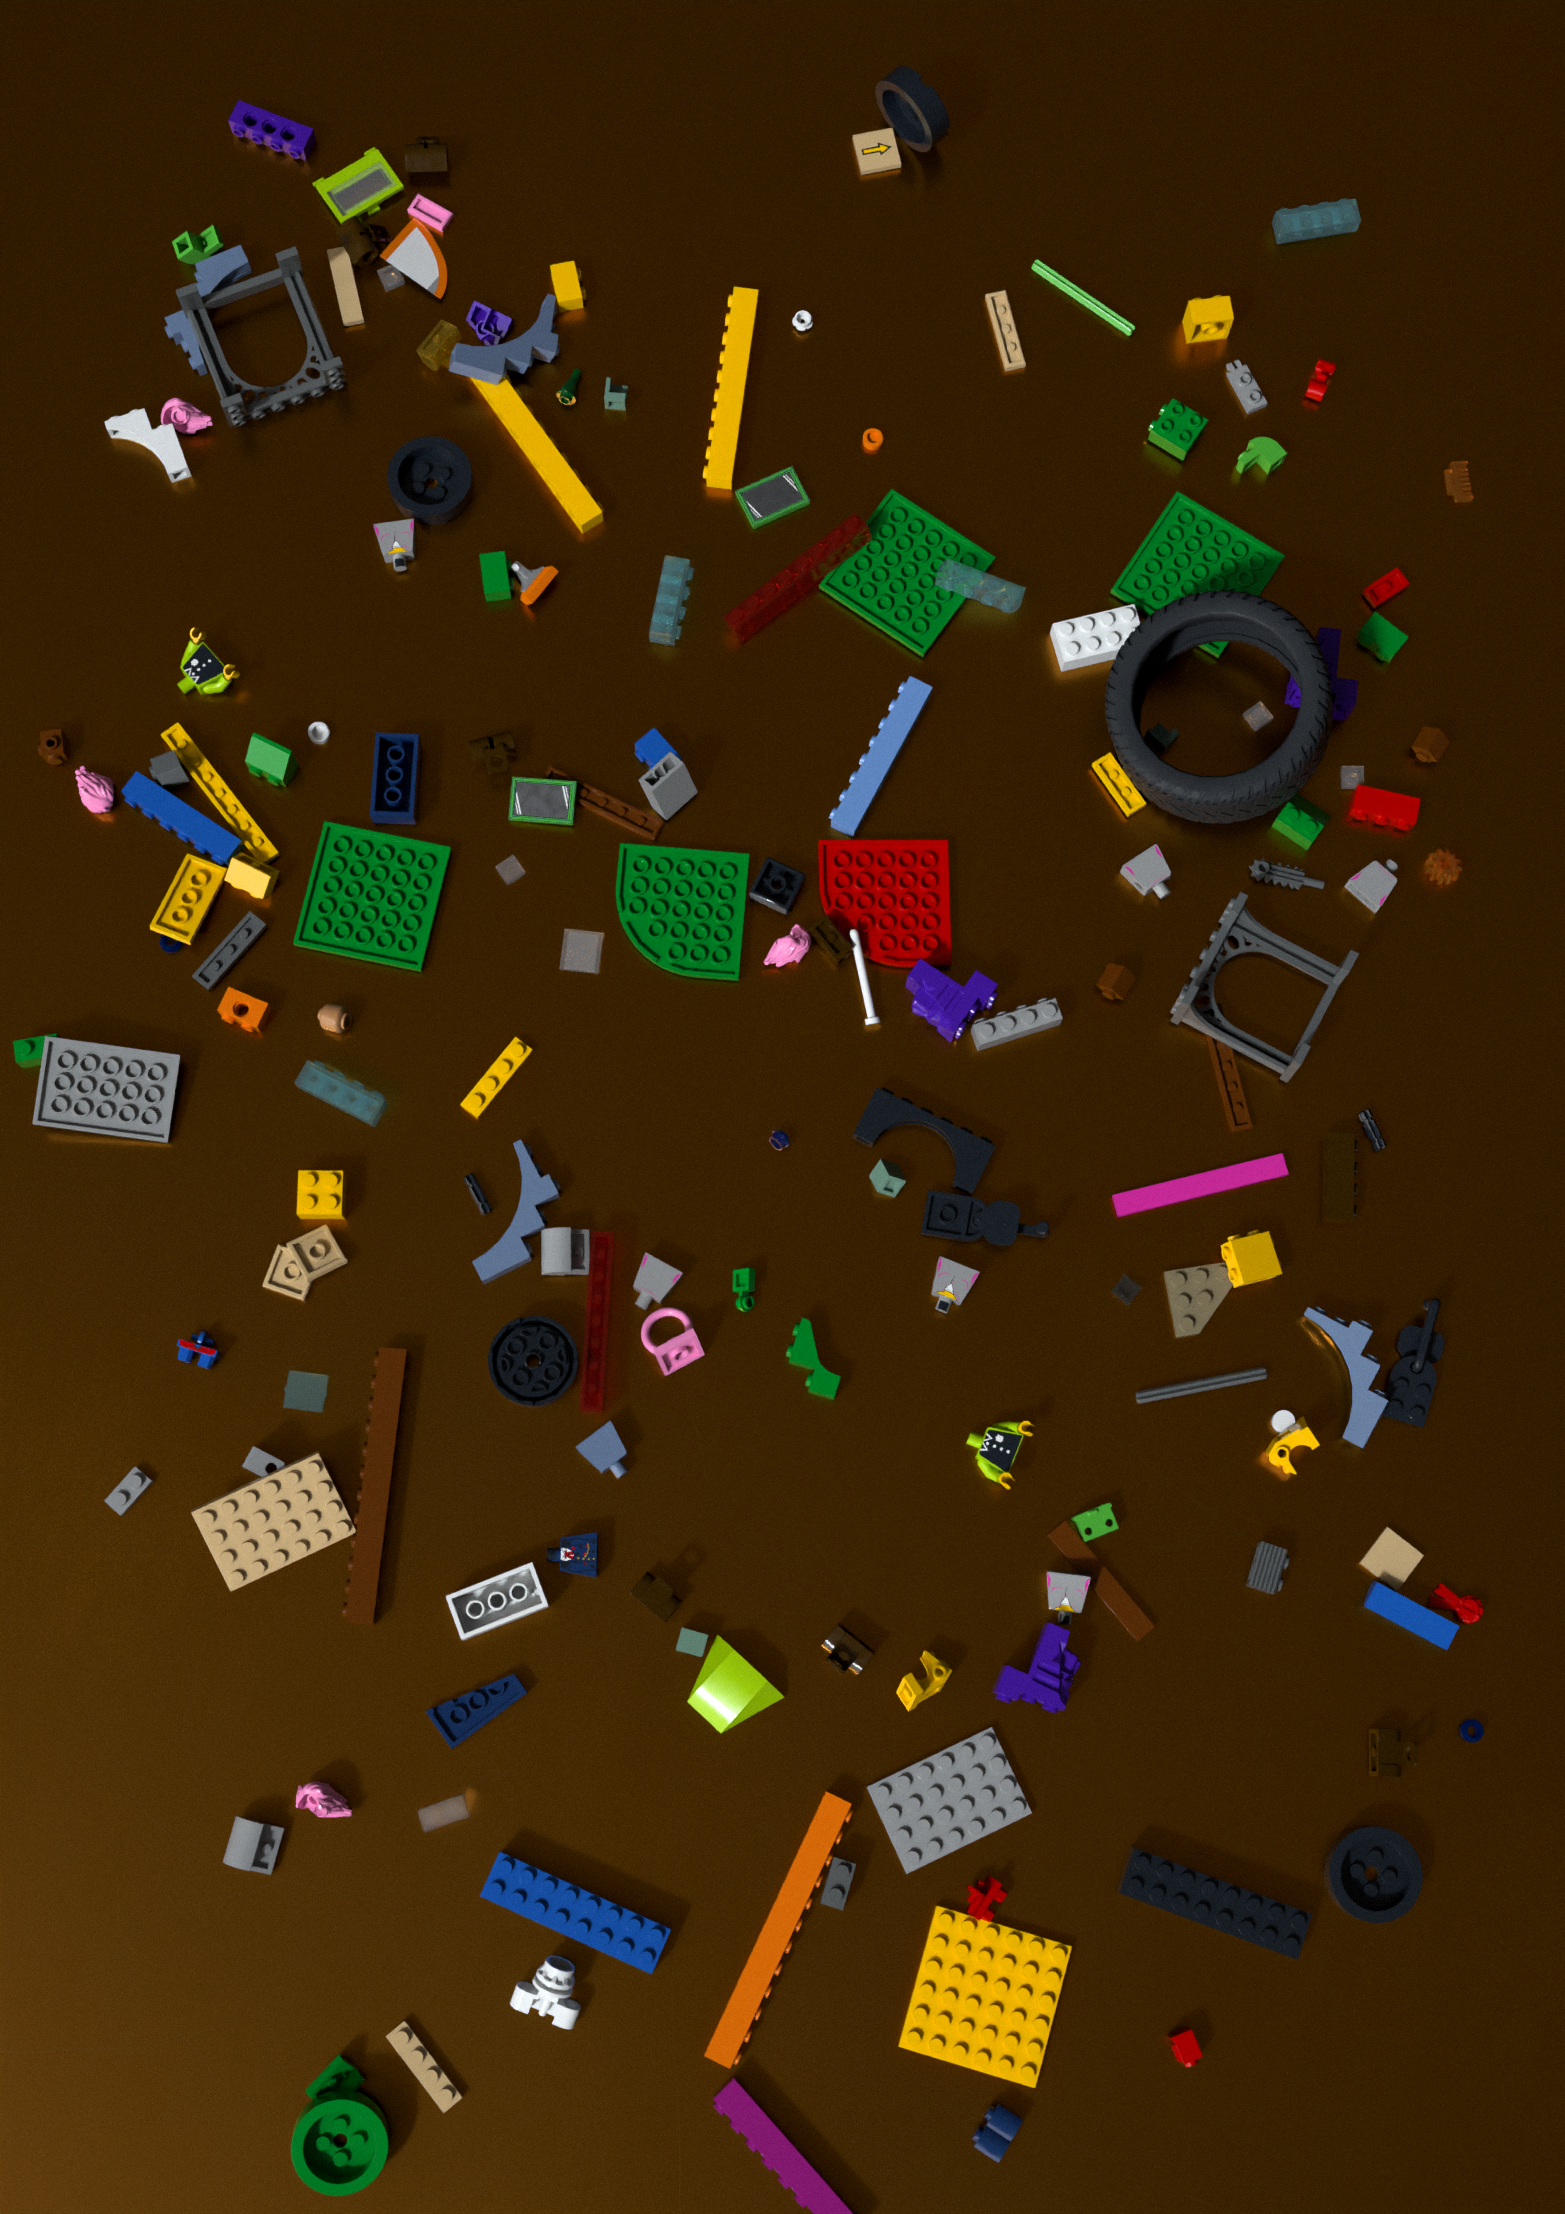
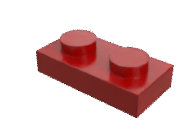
(1385, 588)

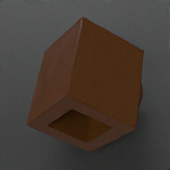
(1430, 744)
(53, 746)
(1115, 981)

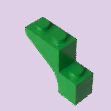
(804, 1354)

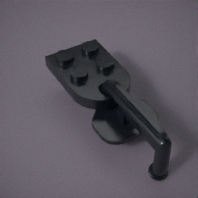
(953, 1216)
(1420, 1348)

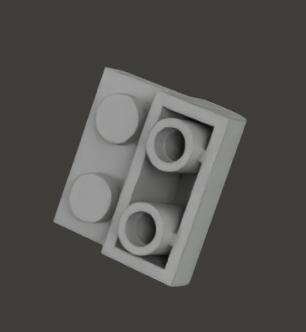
(565, 1251)
(253, 1845)

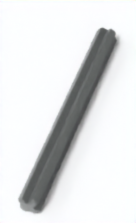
(1201, 1385)

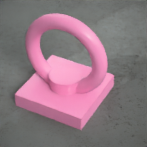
(679, 1349)

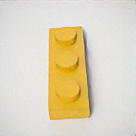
(1118, 784)

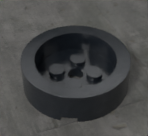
(912, 109)
(422, 462)
(540, 1384)
(1397, 1876)

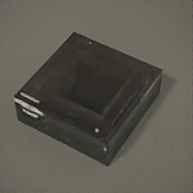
(1126, 1289)

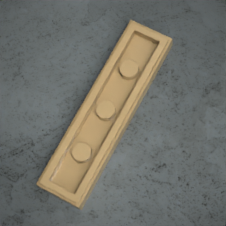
(345, 286)
(1005, 330)

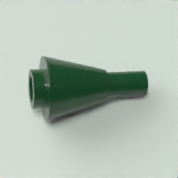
(568, 391)

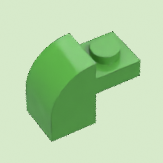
(195, 248)
(1264, 452)

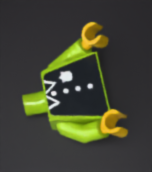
(203, 668)
(999, 1448)

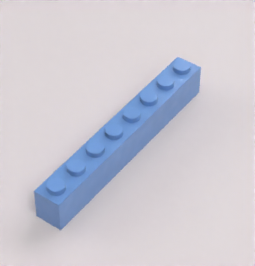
(881, 756)

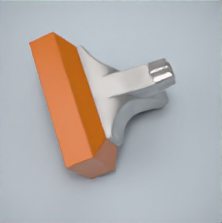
(533, 580)

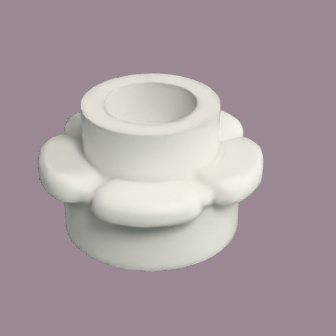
(802, 315)

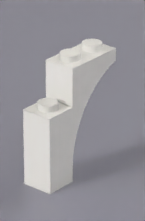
(161, 441)

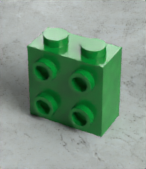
(1177, 429)

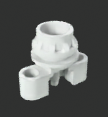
(549, 1992)

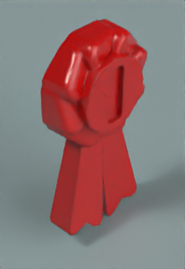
(1467, 1608)

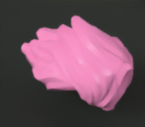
(184, 416)
(95, 790)
(789, 947)
(322, 1800)

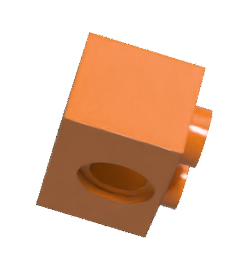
(234, 1001)

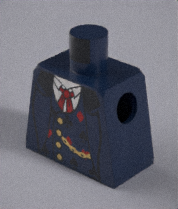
(577, 1554)

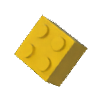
(1208, 319)
(321, 1194)

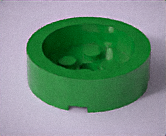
(336, 2167)

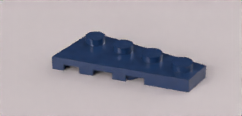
(472, 1711)

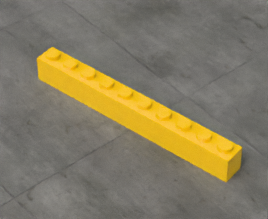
(732, 388)
(542, 452)

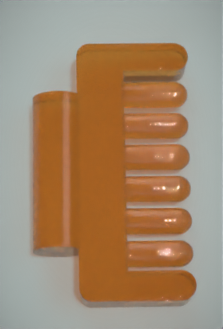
(1453, 482)

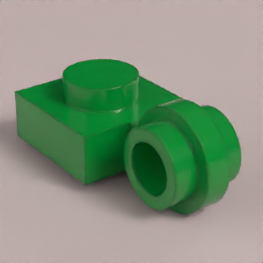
(743, 1283)

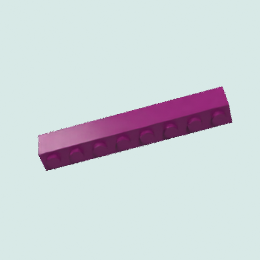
(778, 2150)

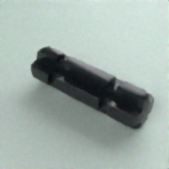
(1372, 1129)
(477, 1194)

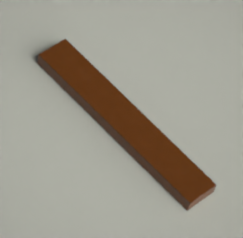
(610, 806)
(1229, 1082)
(1101, 1581)

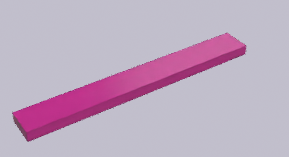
(1200, 1185)

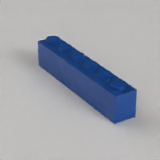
(182, 818)

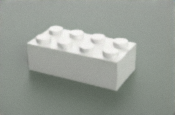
(1092, 637)
(497, 1601)

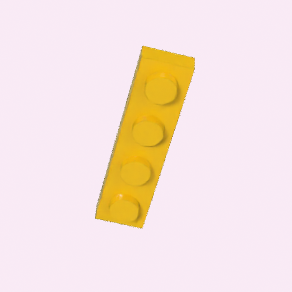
(496, 1077)

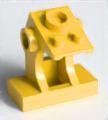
(1296, 1435)
(914, 1691)

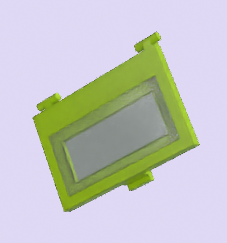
(359, 186)

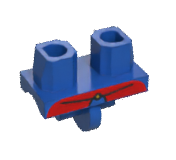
(207, 1355)

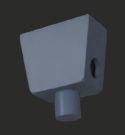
(605, 1450)

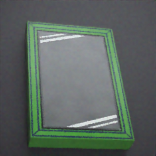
(772, 497)
(542, 801)

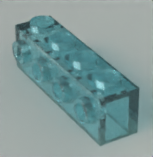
(1316, 220)
(979, 586)
(670, 599)
(341, 1093)

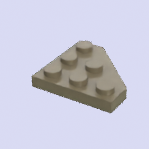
(1195, 1295)

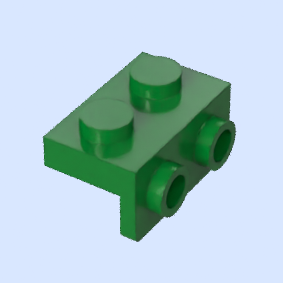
(338, 2076)

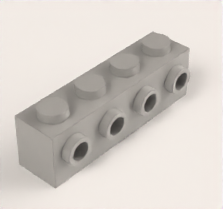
(1016, 1024)

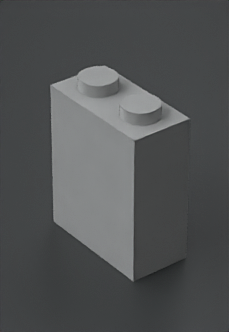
(668, 785)

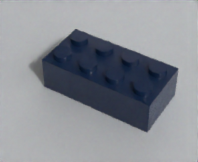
(395, 778)

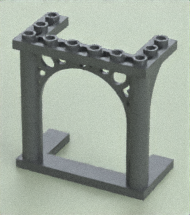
(330, 368)
(1239, 923)

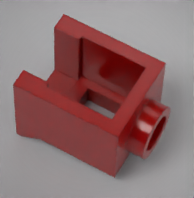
(1185, 2047)

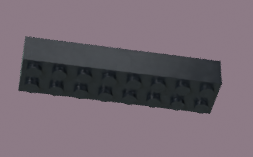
(1214, 1903)

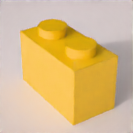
(567, 287)
(251, 875)

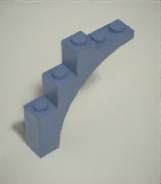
(212, 275)
(492, 362)
(510, 1250)
(1366, 1405)

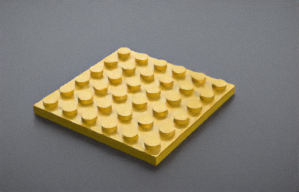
(985, 1996)

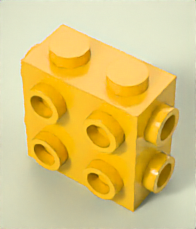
(1251, 1258)

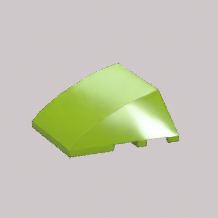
(730, 1688)

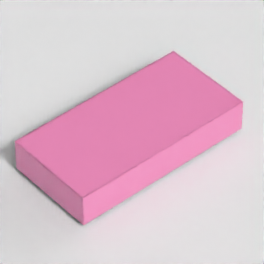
(430, 213)

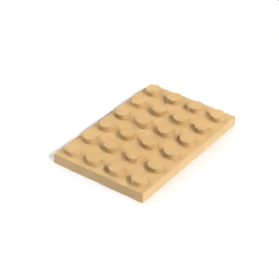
(273, 1521)

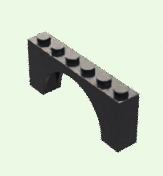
(888, 1112)

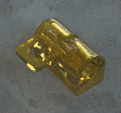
(439, 344)

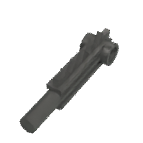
(1285, 875)

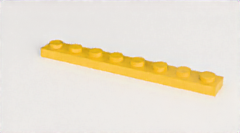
(220, 794)

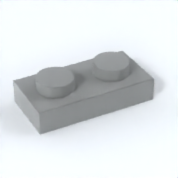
(128, 1491)

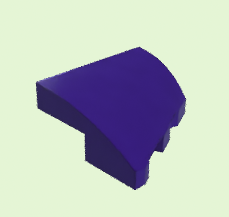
(489, 324)

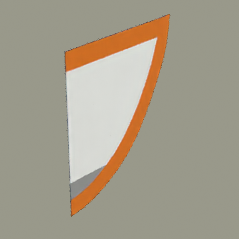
(418, 257)

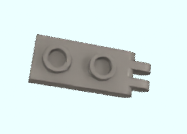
(1245, 387)

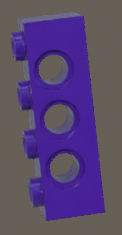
(265, 122)

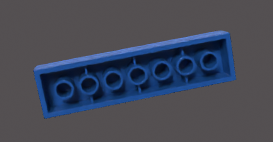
(576, 1911)

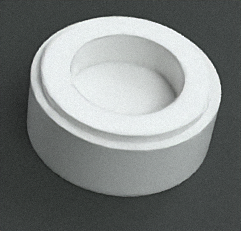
(319, 733)
(1282, 1420)

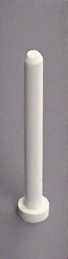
(863, 977)

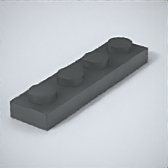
(229, 951)

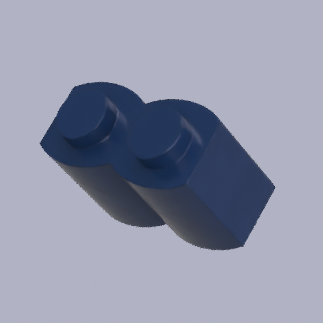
(996, 2132)

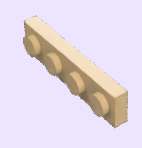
(424, 2066)

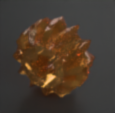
(1434, 866)

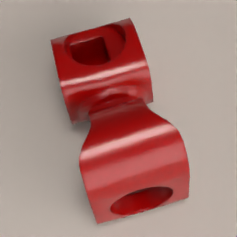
(1317, 386)

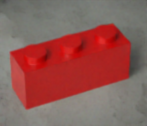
(1384, 807)

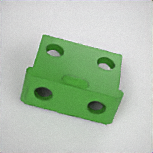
(1095, 1520)

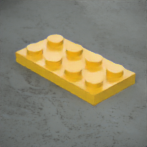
(188, 899)

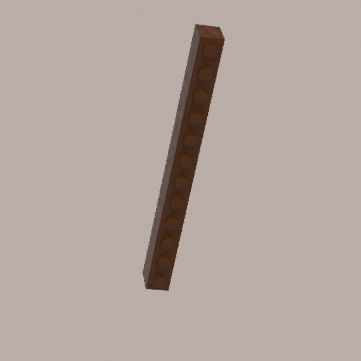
(377, 1485)

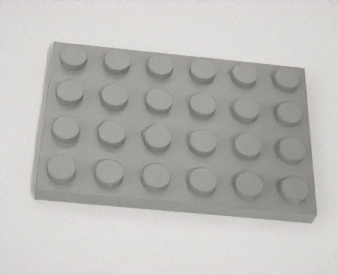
(106, 1089)
(949, 1800)

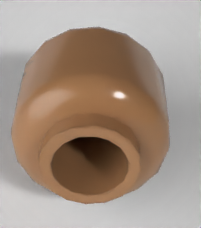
(335, 1017)

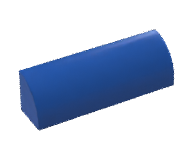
(1410, 1615)

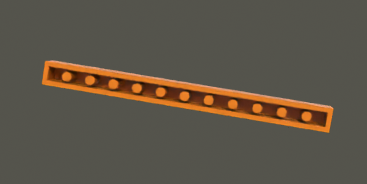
(777, 1930)

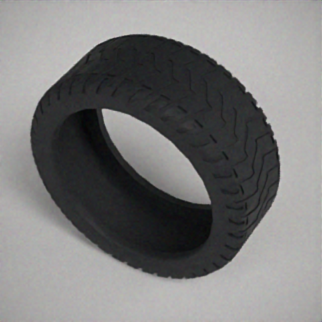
(1199, 621)

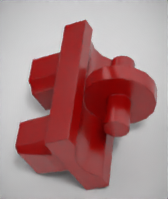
(982, 1897)

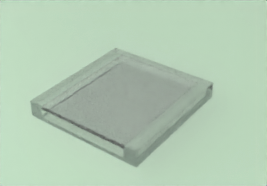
(581, 951)

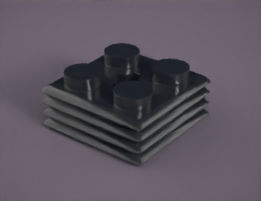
(772, 873)

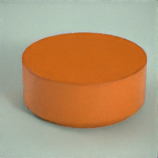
(873, 439)

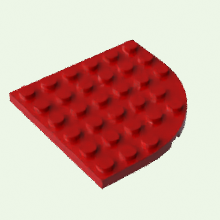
(891, 895)

